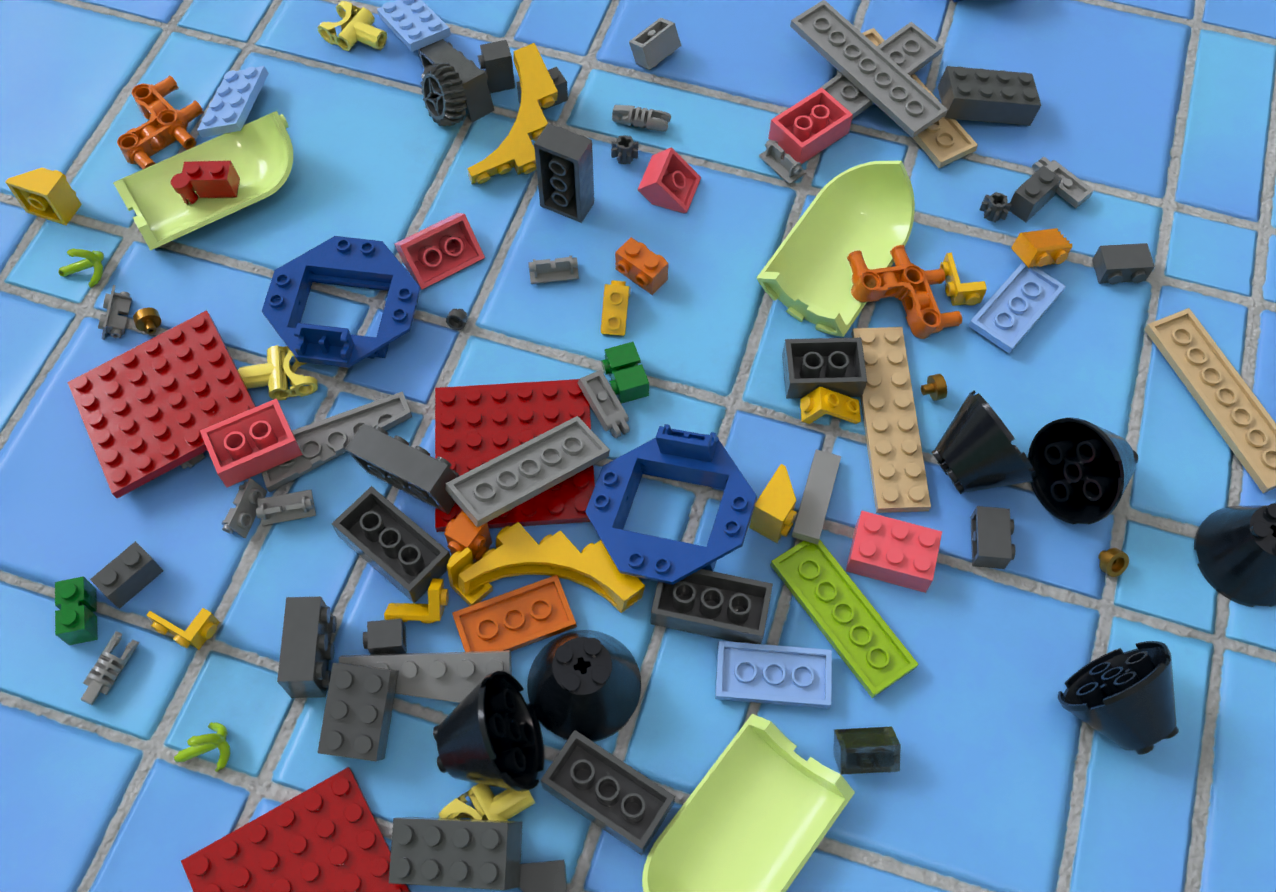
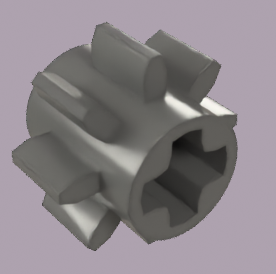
(624, 149)
(995, 207)

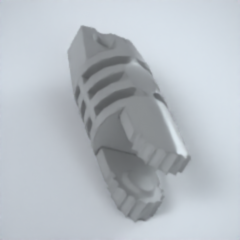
(643, 118)
(106, 669)

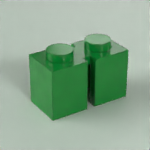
(626, 376)
(74, 622)

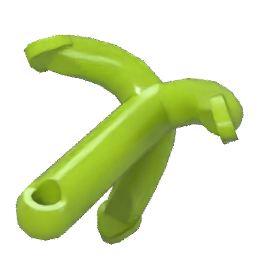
(93, 259)
(206, 743)

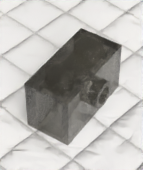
(866, 750)

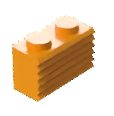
(1042, 247)

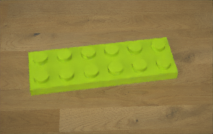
(844, 616)

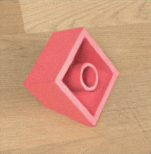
(669, 181)

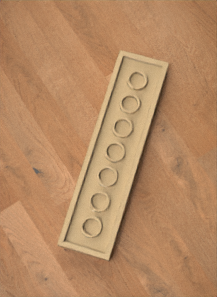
(943, 140)
(1219, 393)
(891, 424)

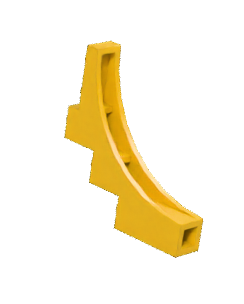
(517, 149)
(555, 555)

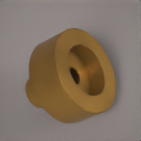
(147, 320)
(935, 387)
(1113, 561)

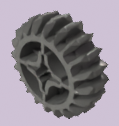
(443, 94)

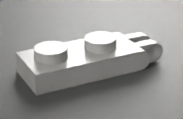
(1070, 187)
(604, 403)

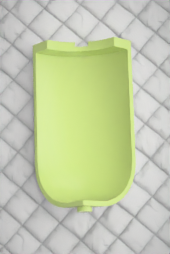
(260, 156)
(857, 210)
(748, 819)

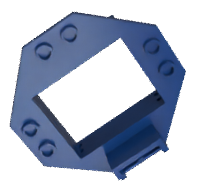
(343, 263)
(682, 458)

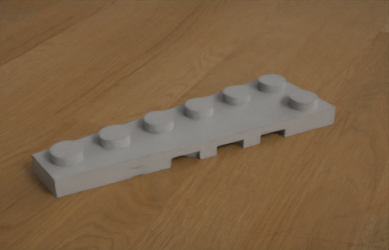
(331, 436)
(437, 675)

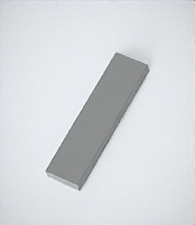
(816, 497)

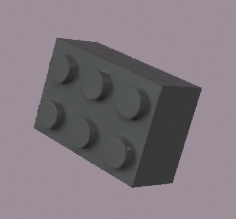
(824, 363)
(306, 647)
(358, 711)

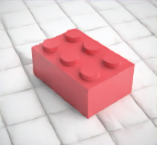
(810, 125)
(894, 551)

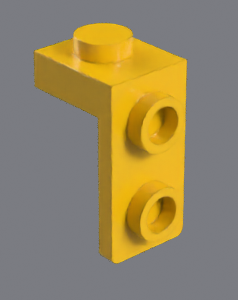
(961, 293)
(615, 308)
(825, 401)
(454, 566)
(426, 613)
(200, 629)

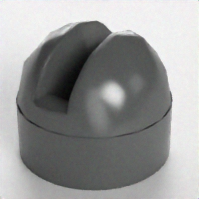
(454, 317)

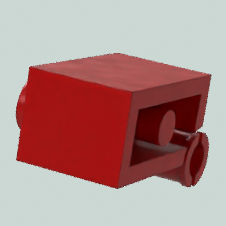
(208, 179)

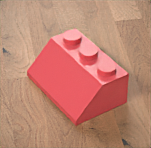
(440, 250)
(250, 443)

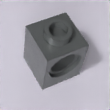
(385, 637)

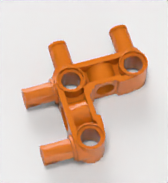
(164, 126)
(907, 284)

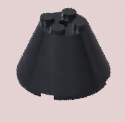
(979, 450)
(1080, 469)
(1240, 553)
(584, 685)
(1126, 696)
(492, 737)

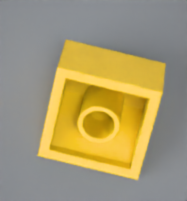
(45, 194)
(775, 507)

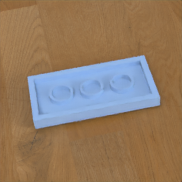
(413, 23)
(233, 101)
(1016, 307)
(774, 674)

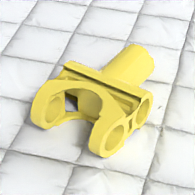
(355, 27)
(275, 374)
(488, 806)

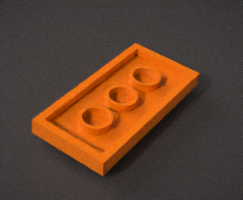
(515, 618)

